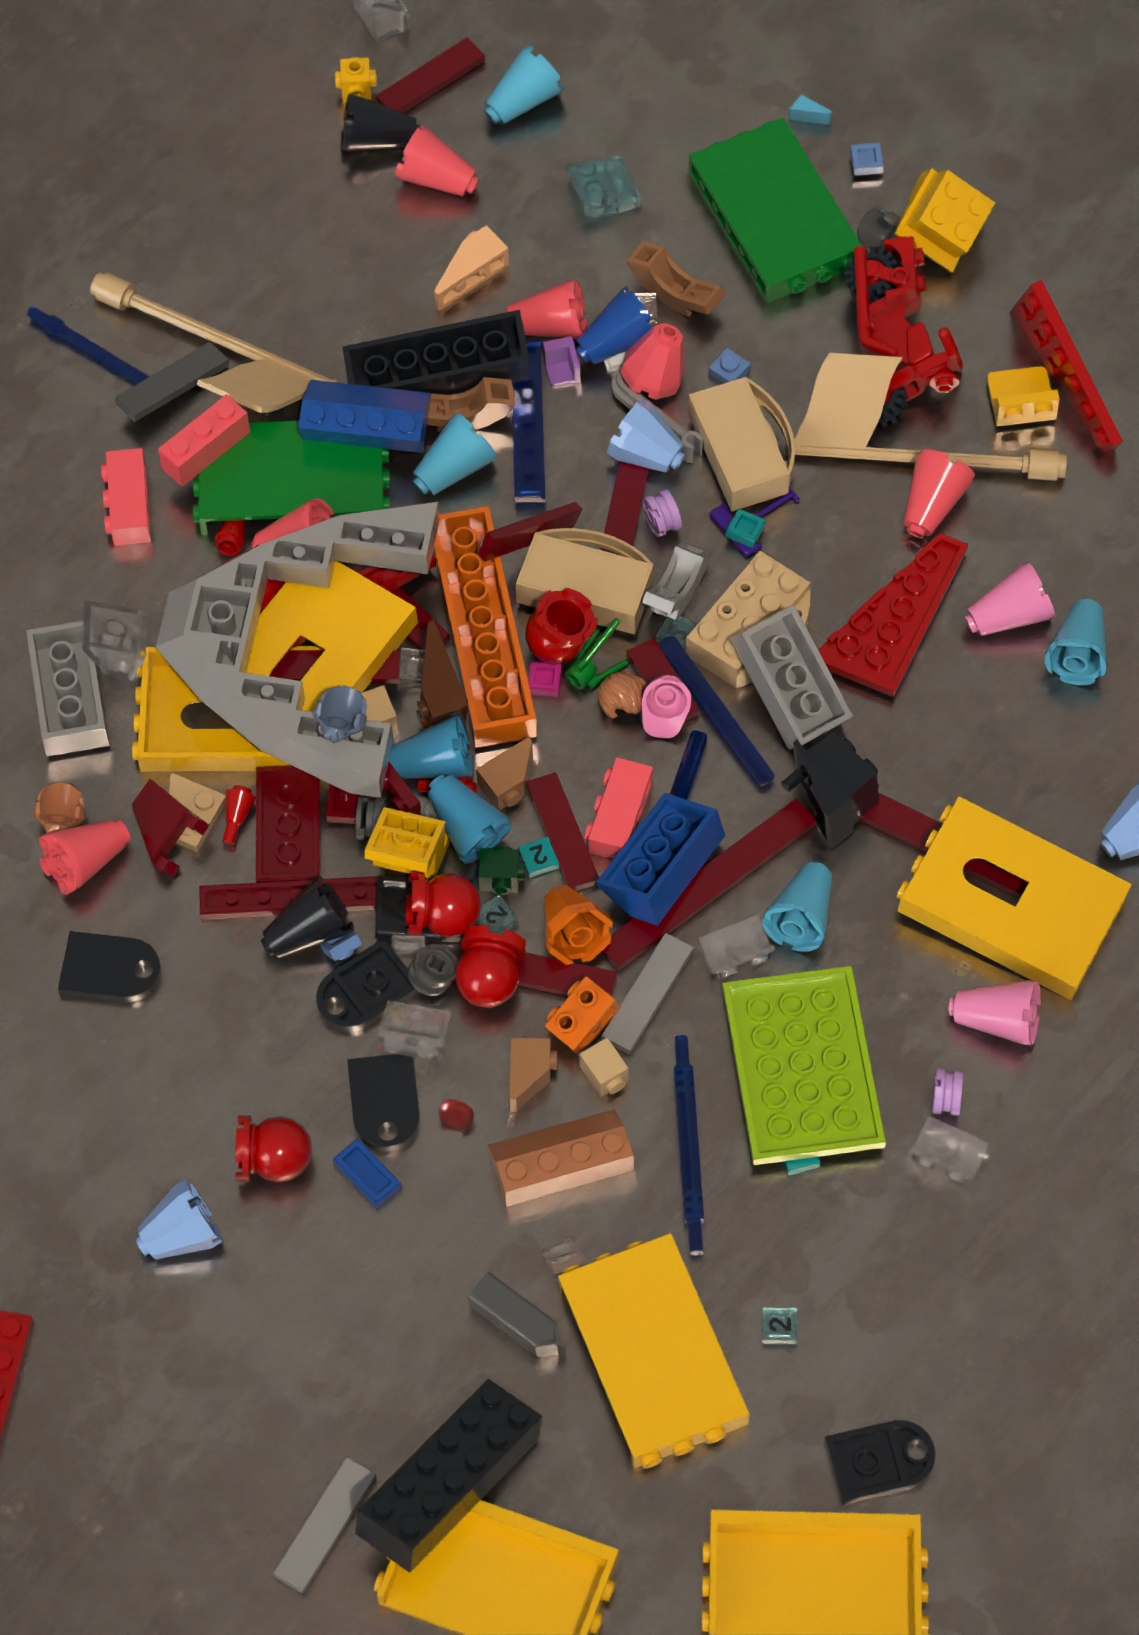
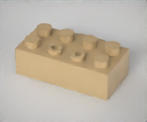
(742, 441)
(608, 580)
(753, 596)

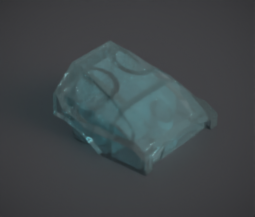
(604, 186)

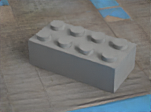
(791, 677)
(66, 690)

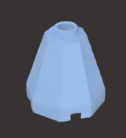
(646, 440)
(1122, 830)
(178, 1225)

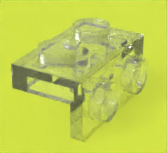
(734, 946)
(949, 1149)

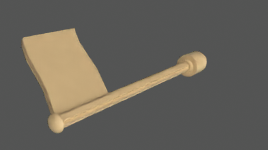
(259, 385)
(850, 403)

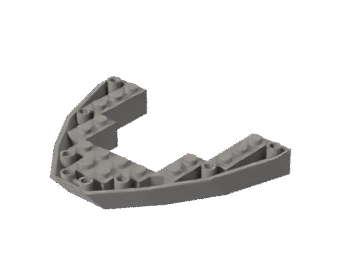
(214, 622)

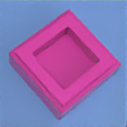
(544, 679)

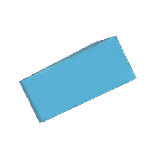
(809, 111)

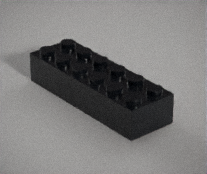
(444, 357)
(448, 1475)

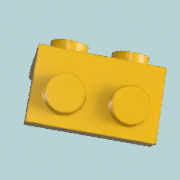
(1022, 396)

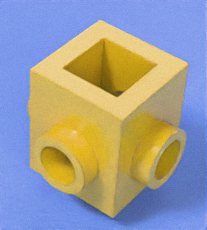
(355, 77)

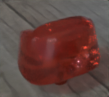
(456, 1113)

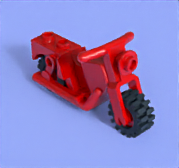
(883, 300)

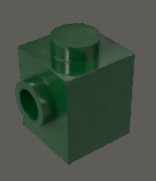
(500, 870)

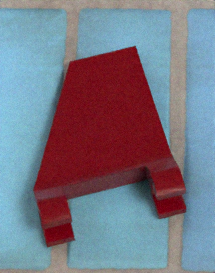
(162, 823)

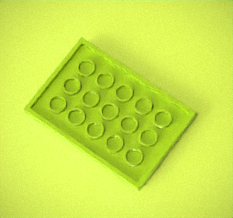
(803, 1065)

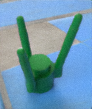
(582, 669)

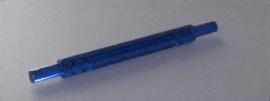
(688, 1145)

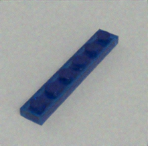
(528, 434)

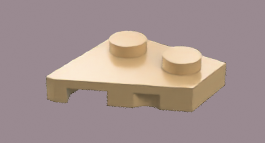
(201, 801)

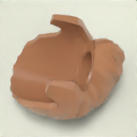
(622, 692)
(59, 807)

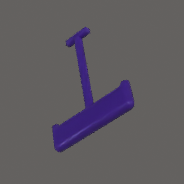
(724, 517)

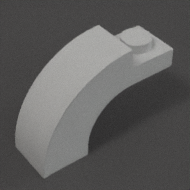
(679, 581)

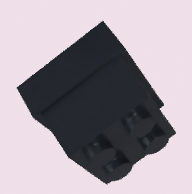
(836, 784)

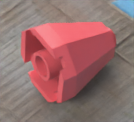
(656, 362)

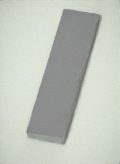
(647, 993)
(324, 1525)

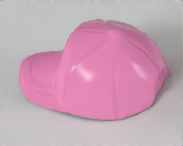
(665, 706)

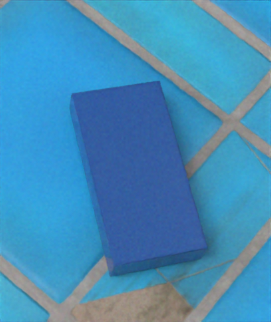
(367, 1173)

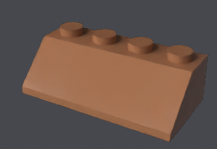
(561, 1157)

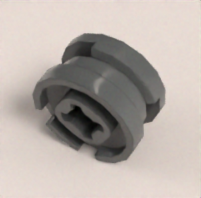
(374, 809)
(432, 970)

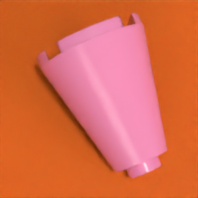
(1011, 604)
(1000, 1010)

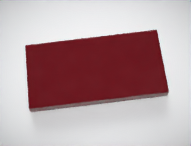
(287, 824)

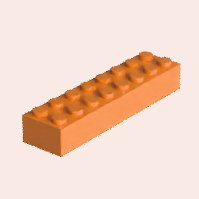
(483, 631)

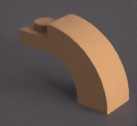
(671, 284)
(480, 405)

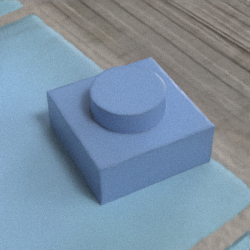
(866, 159)
(729, 367)
(341, 947)

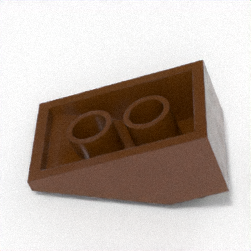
(440, 688)

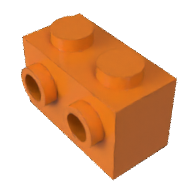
(581, 1015)

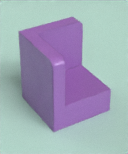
(561, 362)

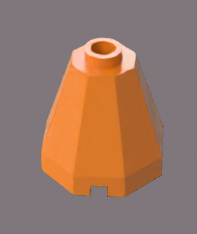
(574, 926)

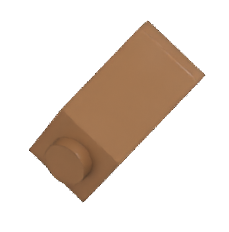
(506, 775)
(529, 1069)

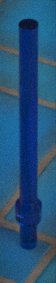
(56, 327)

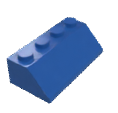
(364, 416)
(662, 857)

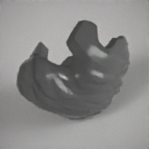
(876, 227)

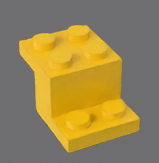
(407, 842)

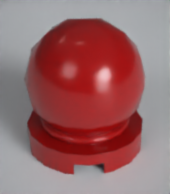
(560, 626)
(442, 905)
(489, 968)
(273, 1149)

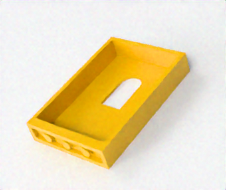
(350, 621)
(169, 744)
(1055, 922)

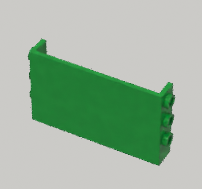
(774, 209)
(279, 471)

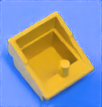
(944, 216)

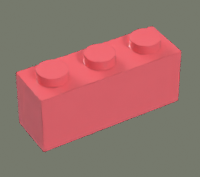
(204, 440)
(126, 496)
(619, 807)

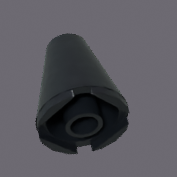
(374, 126)
(307, 921)

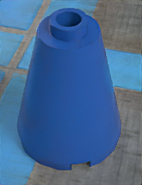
(614, 328)

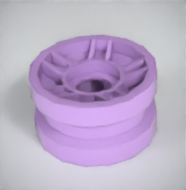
(662, 513)
(947, 1091)

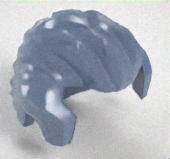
(341, 713)

